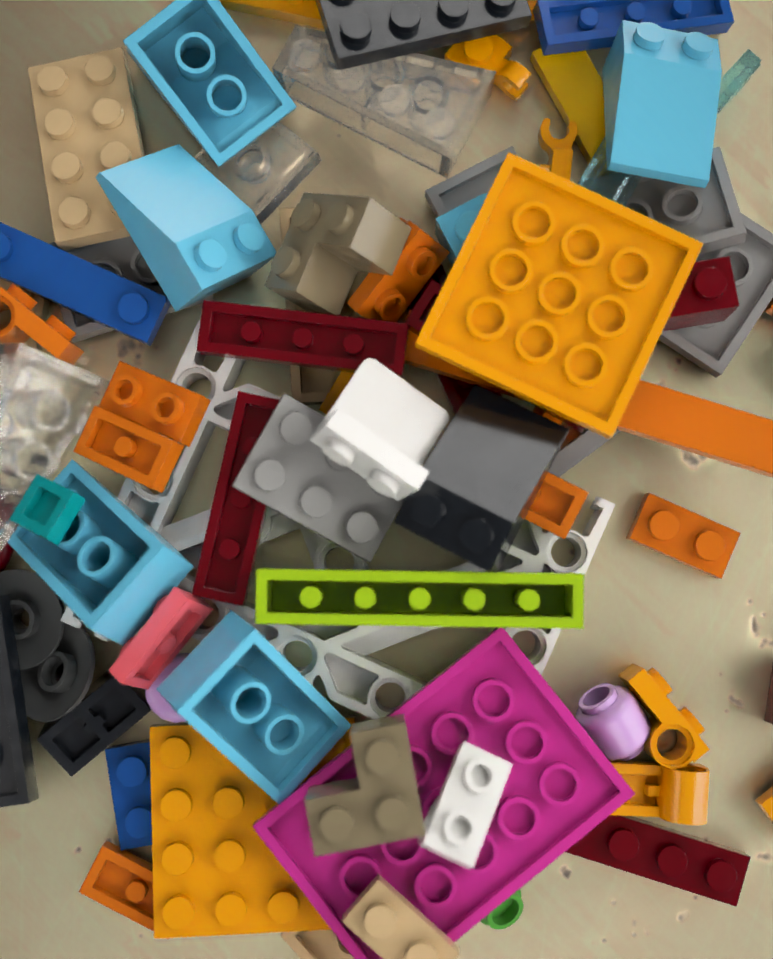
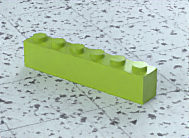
(419, 598)

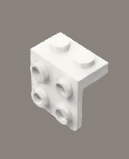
(382, 430)

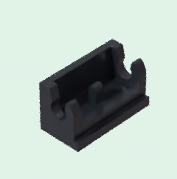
(95, 723)

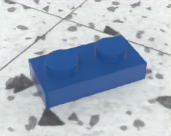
(131, 792)

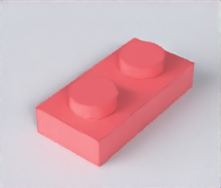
(160, 639)

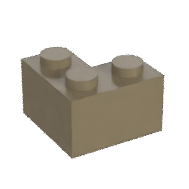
(329, 244)
(376, 805)

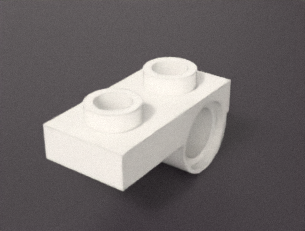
(465, 805)

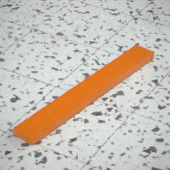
(663, 417)

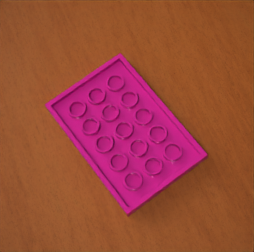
(549, 802)

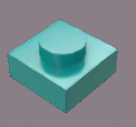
(47, 509)

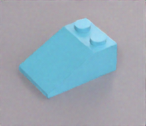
(209, 76)
(661, 103)
(186, 224)
(107, 564)
(254, 707)

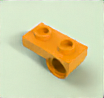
(652, 694)
(665, 793)

